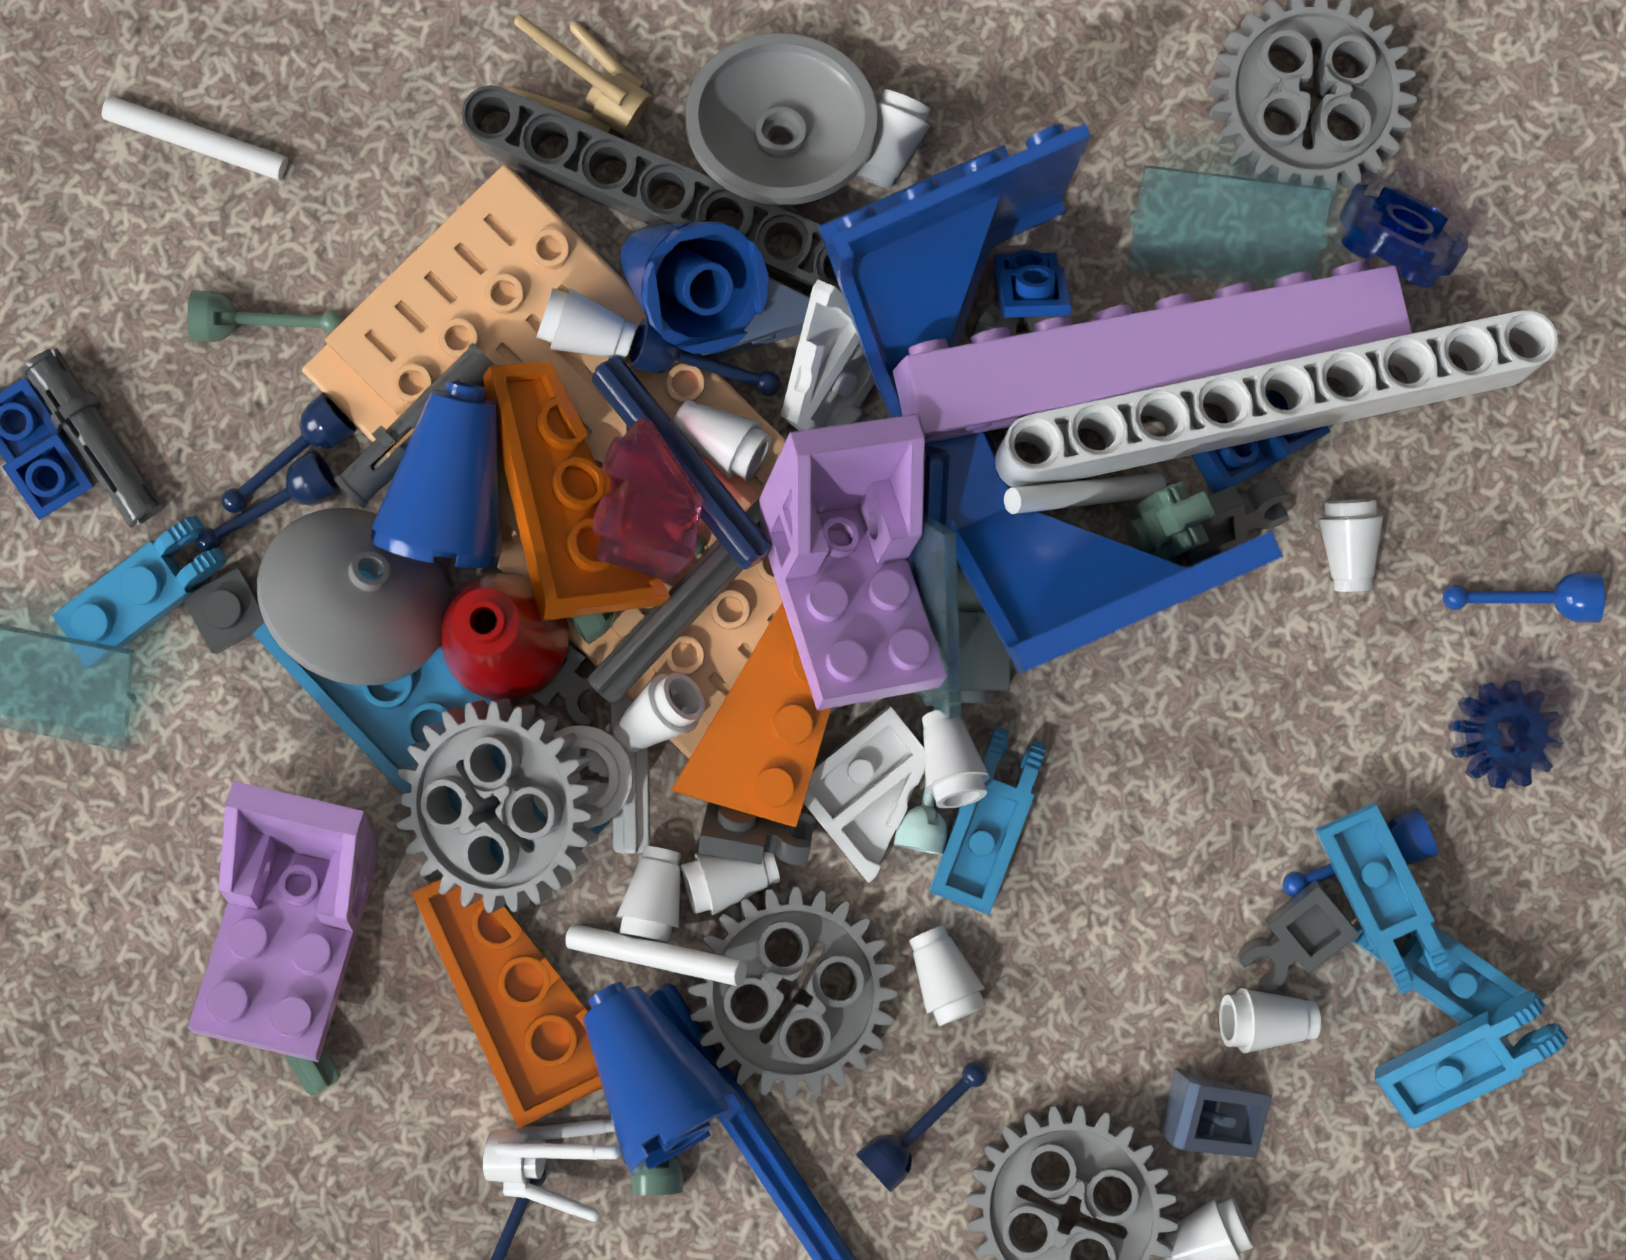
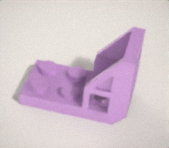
(840, 534)
(293, 911)

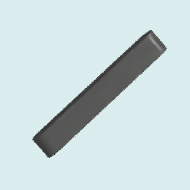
(644, 174)

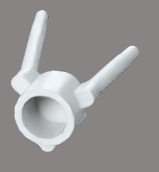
(522, 1154)

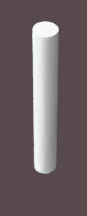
(194, 137)
(1082, 492)
(657, 954)

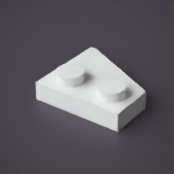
(828, 364)
(865, 788)

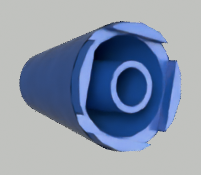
(696, 282)
(447, 483)
(653, 1078)

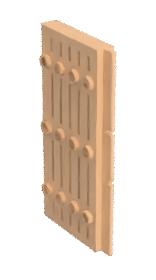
(489, 284)

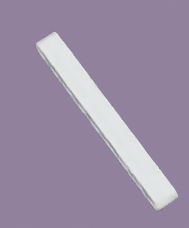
(1300, 381)

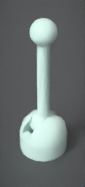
(923, 828)

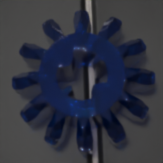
(1527, 731)

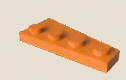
(556, 497)
(763, 735)
(514, 1003)

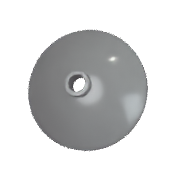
(785, 90)
(338, 618)

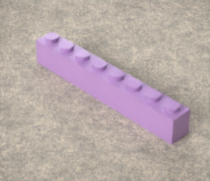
(1128, 352)

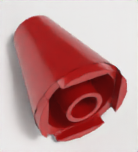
(517, 654)

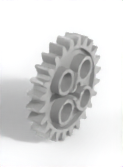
(1364, 102)
(534, 766)
(842, 1022)
(1092, 1155)

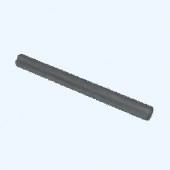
(687, 602)

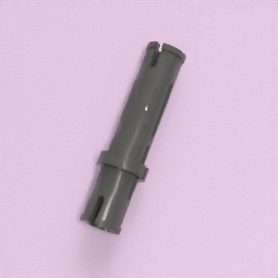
(84, 424)
(360, 478)

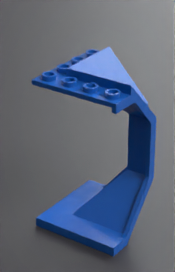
(912, 279)

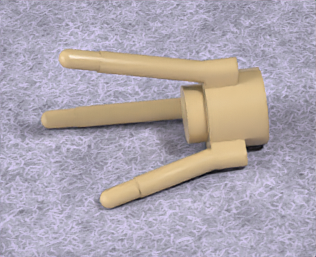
(614, 95)

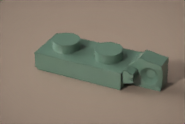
(1169, 522)

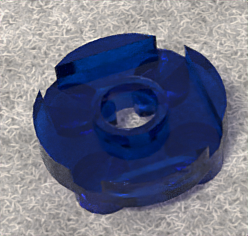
(1401, 233)

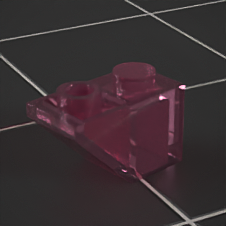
(650, 506)

